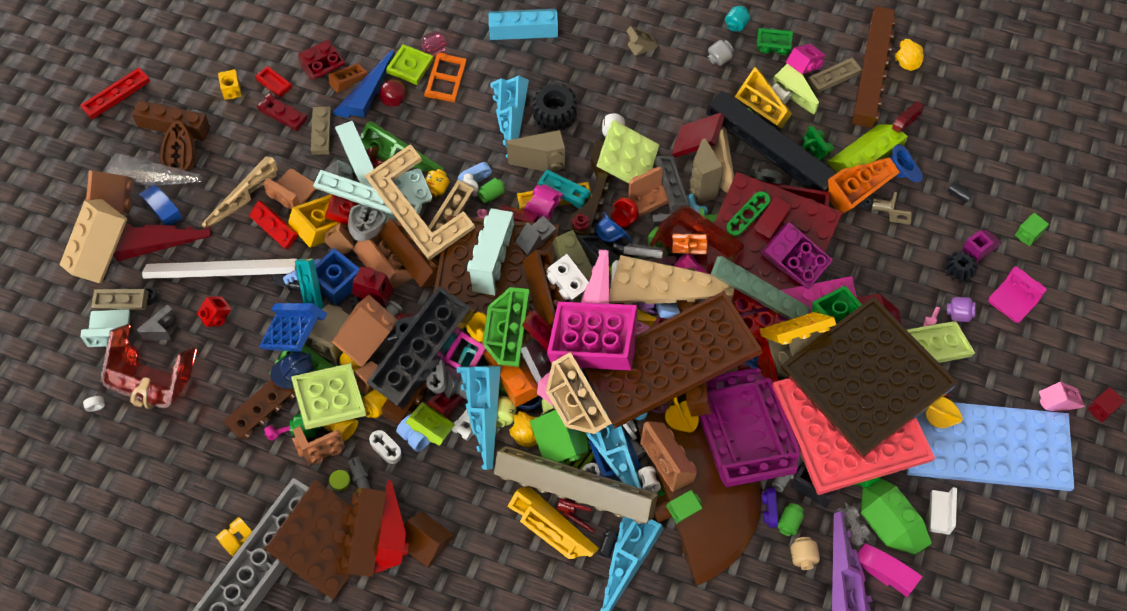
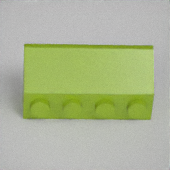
(870, 147)

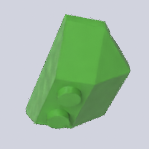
(503, 327)
(894, 518)

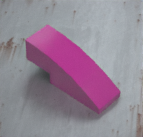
(888, 569)

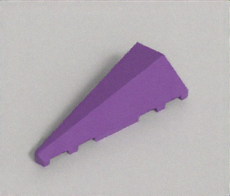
(848, 576)

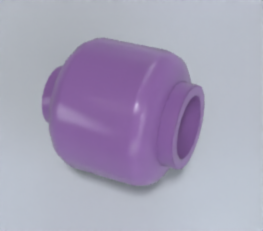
(961, 309)

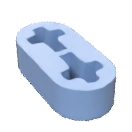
(479, 172)

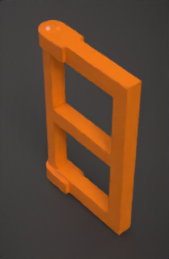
(434, 74)

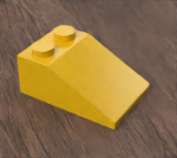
(311, 222)

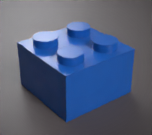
(336, 276)

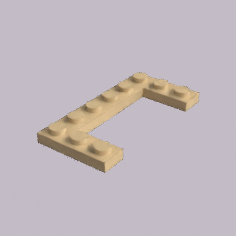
(429, 243)

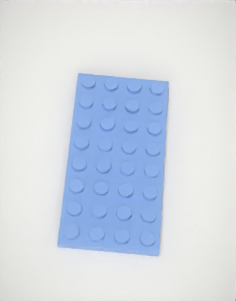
(1001, 448)

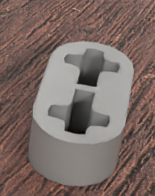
(441, 376)

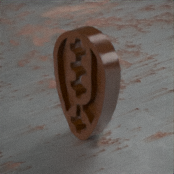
(172, 140)

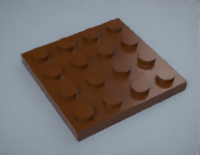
(314, 539)

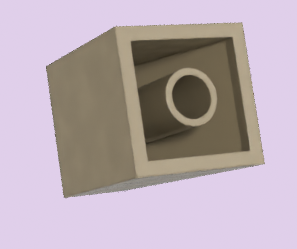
(325, 331)
(782, 353)

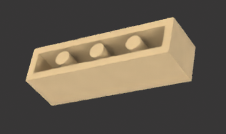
(453, 204)

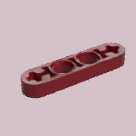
(908, 117)

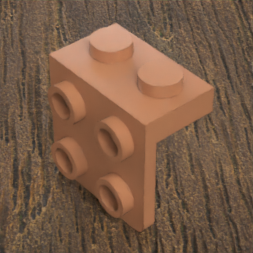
(291, 189)
(648, 191)
(318, 449)

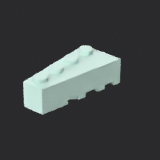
(490, 251)

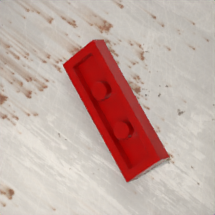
(273, 225)

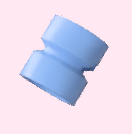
(415, 439)

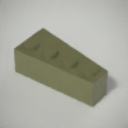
(569, 245)

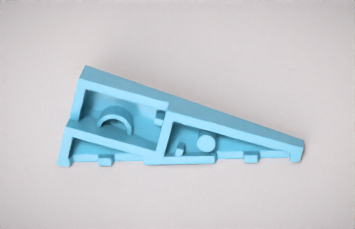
(510, 102)
(482, 393)
(616, 451)
(630, 551)

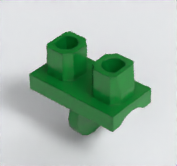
(814, 142)

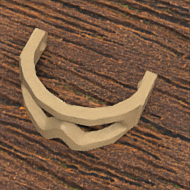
(142, 389)

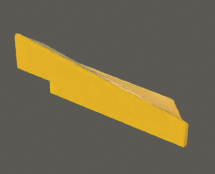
(550, 524)

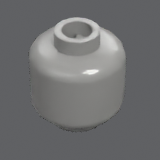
(720, 52)

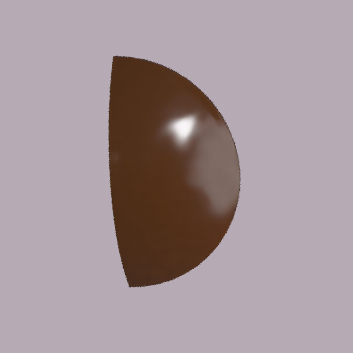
(728, 514)

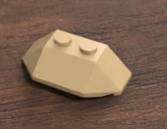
(722, 152)
(574, 397)

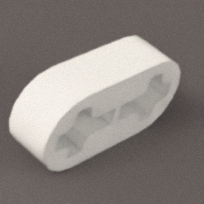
(382, 449)

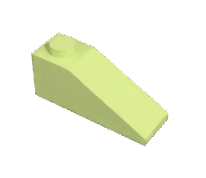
(794, 81)

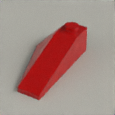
(392, 534)

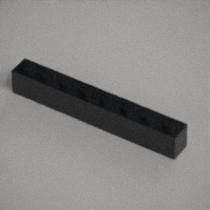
(771, 143)

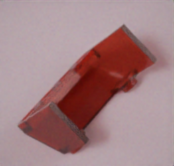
(688, 221)
(124, 373)

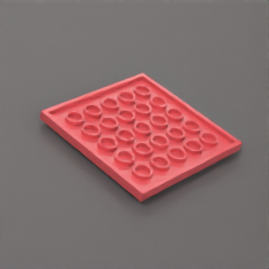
(832, 459)

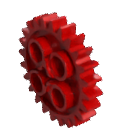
(753, 321)

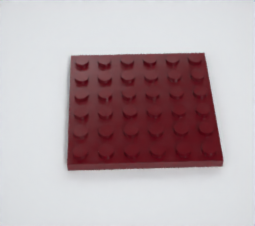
(809, 217)

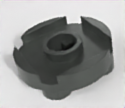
(768, 176)

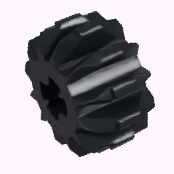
(960, 266)

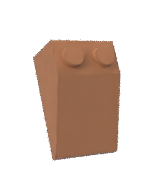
(112, 189)
(364, 330)

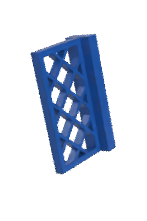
(289, 315)

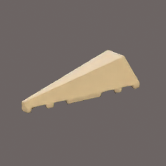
(240, 195)

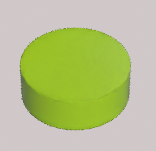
(340, 480)

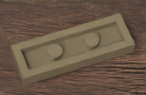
(834, 75)
(321, 130)
(119, 299)

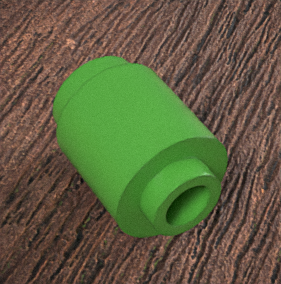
(491, 190)
(791, 519)

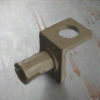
(889, 206)

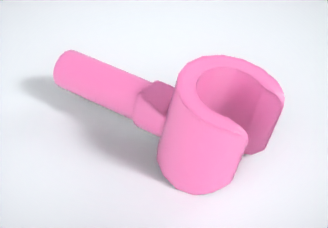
(933, 319)

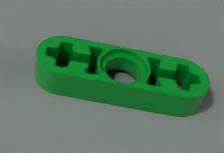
(761, 207)

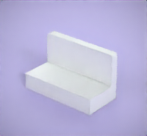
(943, 511)

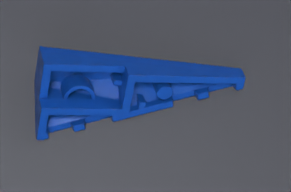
(360, 99)

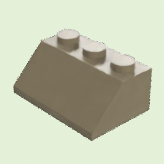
(705, 174)

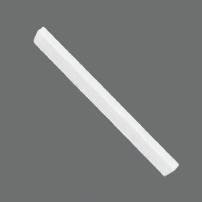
(219, 268)

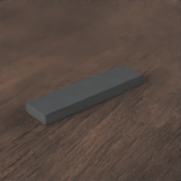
(672, 182)

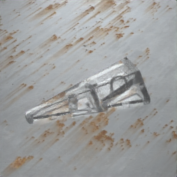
(148, 172)

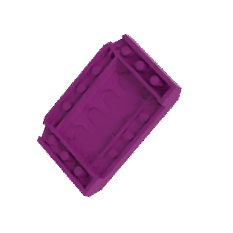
(748, 429)

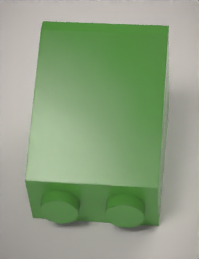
(556, 440)

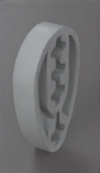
(370, 228)

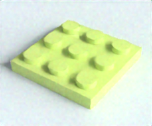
(626, 152)
(328, 396)

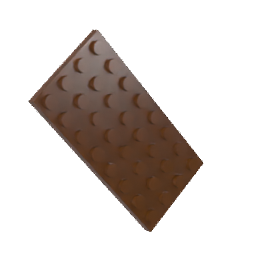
(676, 359)

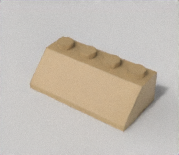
(93, 240)

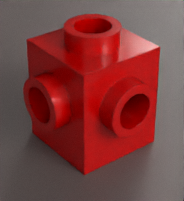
(214, 311)

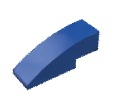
(161, 205)

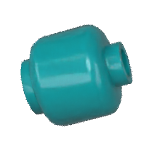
(737, 18)

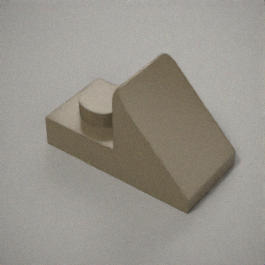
(640, 41)

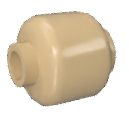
(805, 553)

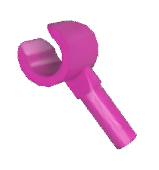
(272, 433)

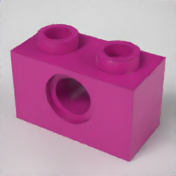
(806, 58)

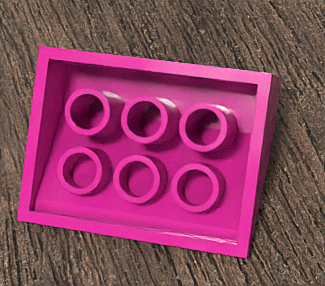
(594, 334)

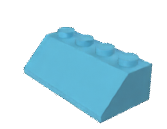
(523, 24)

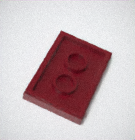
(693, 133)

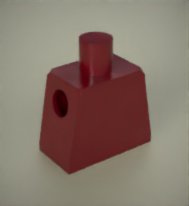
(374, 284)

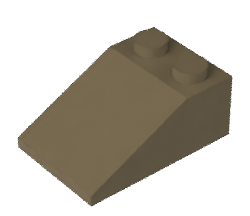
(537, 151)

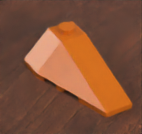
(856, 183)
(516, 381)

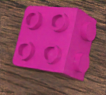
(1017, 295)

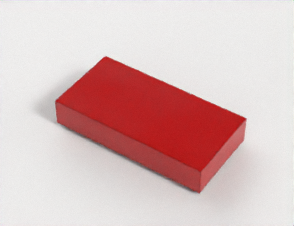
(273, 81)

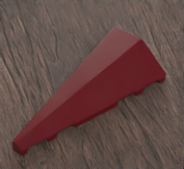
(152, 238)

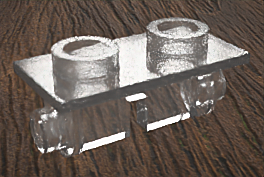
(858, 531)

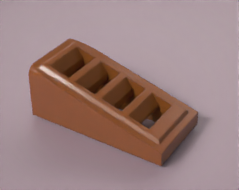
(339, 84)

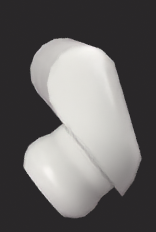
(468, 179)

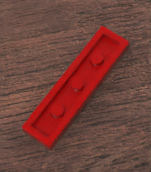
(115, 93)

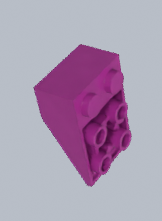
(796, 255)

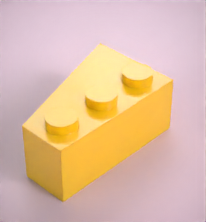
(762, 98)

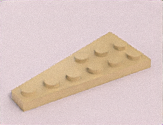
(660, 283)

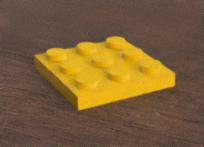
(798, 327)

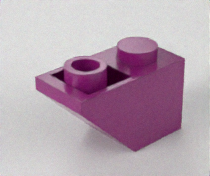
(981, 244)

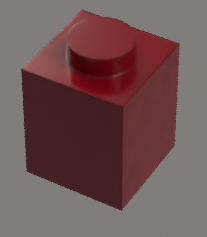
(1106, 404)

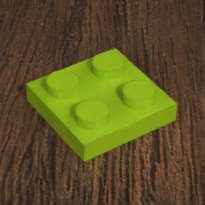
(409, 64)
(430, 424)

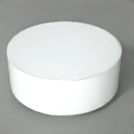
(94, 403)

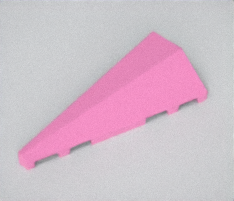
(598, 288)

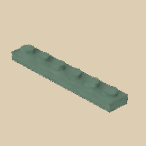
(758, 289)

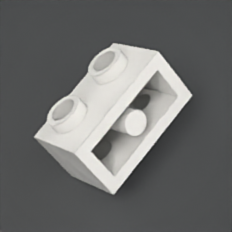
(571, 277)

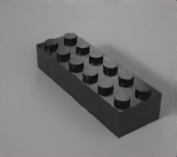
(420, 347)

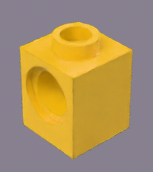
(229, 84)

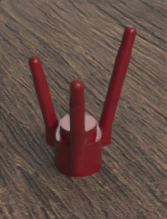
(569, 506)

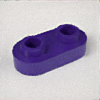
(770, 515)

